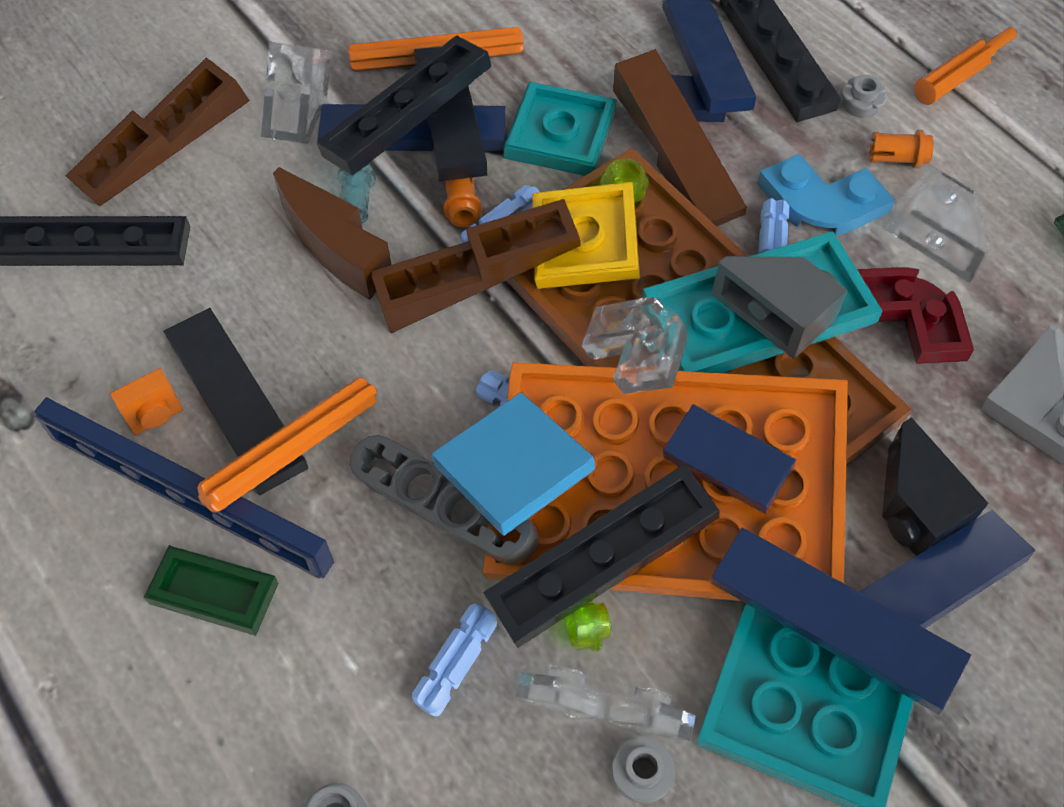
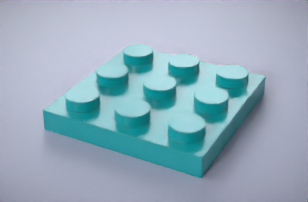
(805, 715)

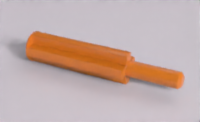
(960, 67)

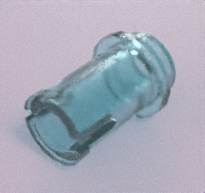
(356, 188)

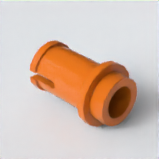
(902, 148)
(462, 204)

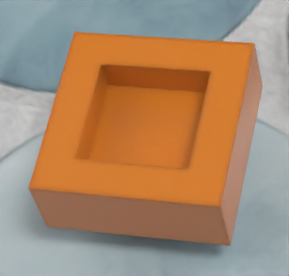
(147, 401)

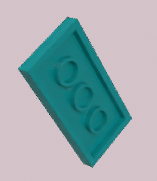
(724, 341)

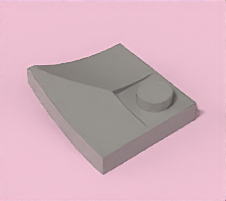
(1033, 396)

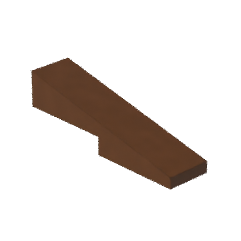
(672, 129)
(144, 143)
(490, 256)

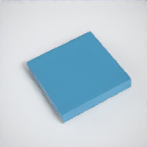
(513, 463)

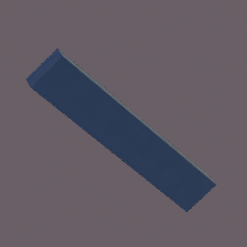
(180, 486)

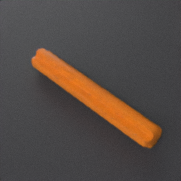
(401, 51)
(285, 445)

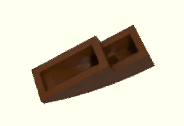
(332, 232)

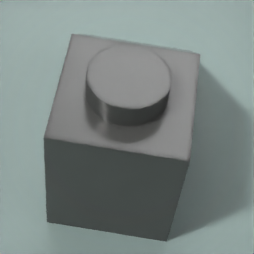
(780, 297)

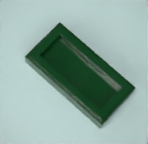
(211, 590)

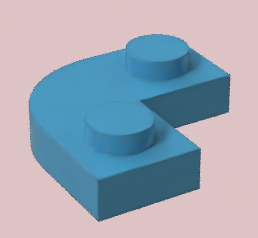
(839, 205)

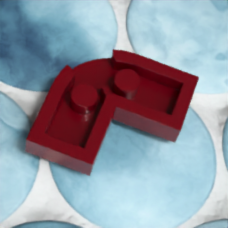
(931, 317)

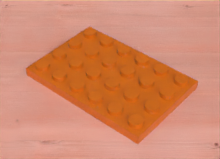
(627, 444)

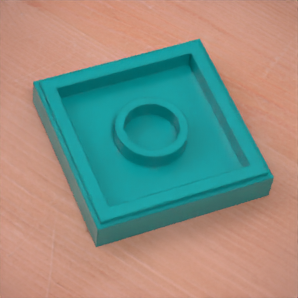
(560, 129)

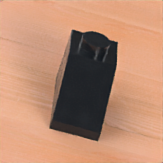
(925, 491)

